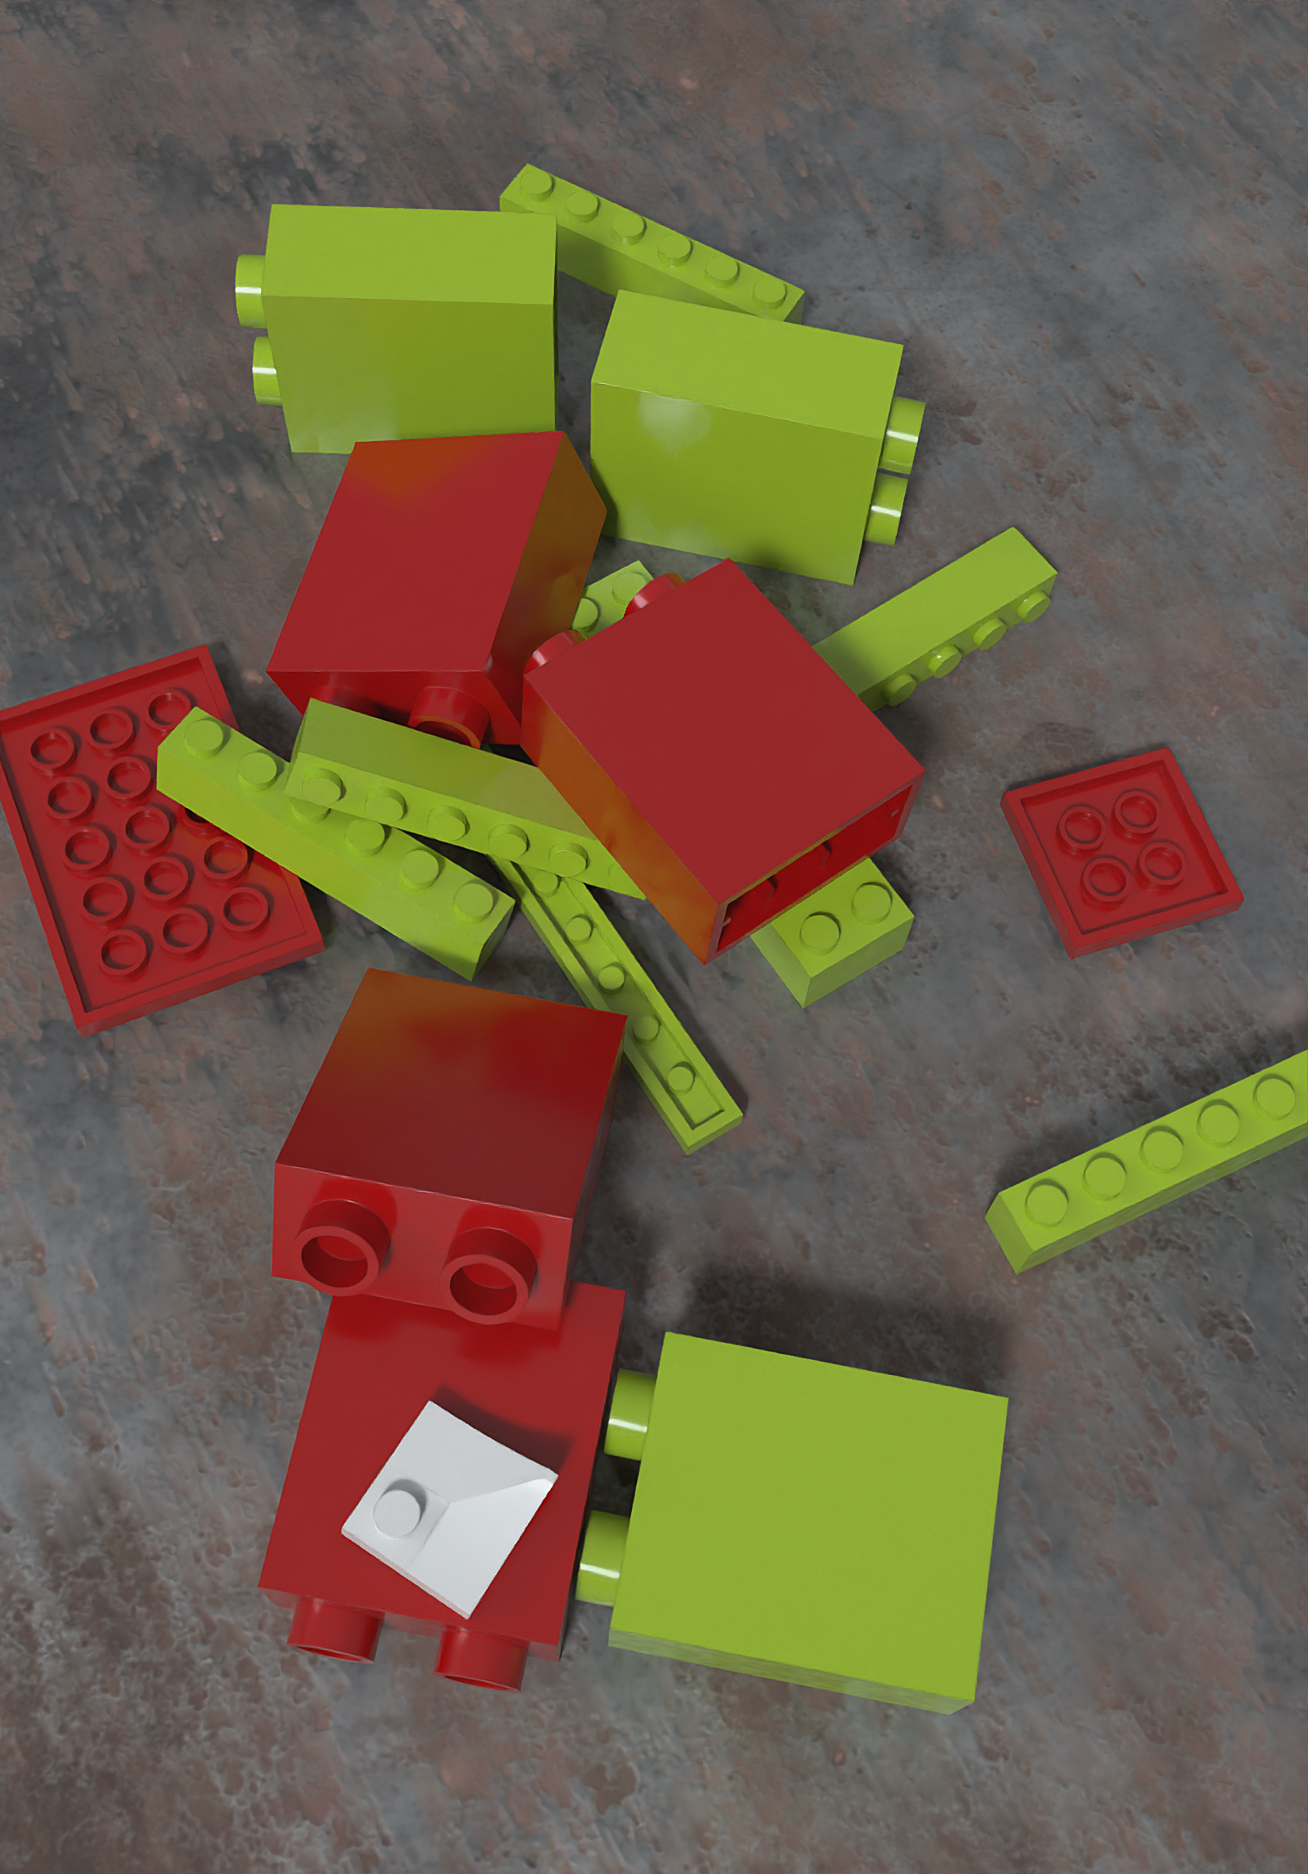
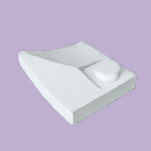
(449, 1508)

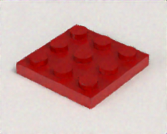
(1120, 852)

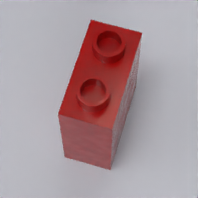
(441, 581)
(715, 755)
(449, 1150)
(508, 1380)

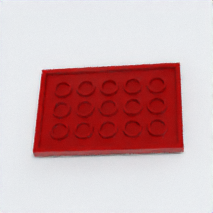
(126, 881)

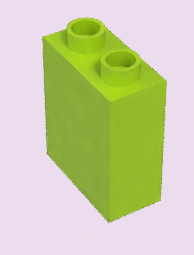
(403, 323)
(748, 437)
(801, 1523)

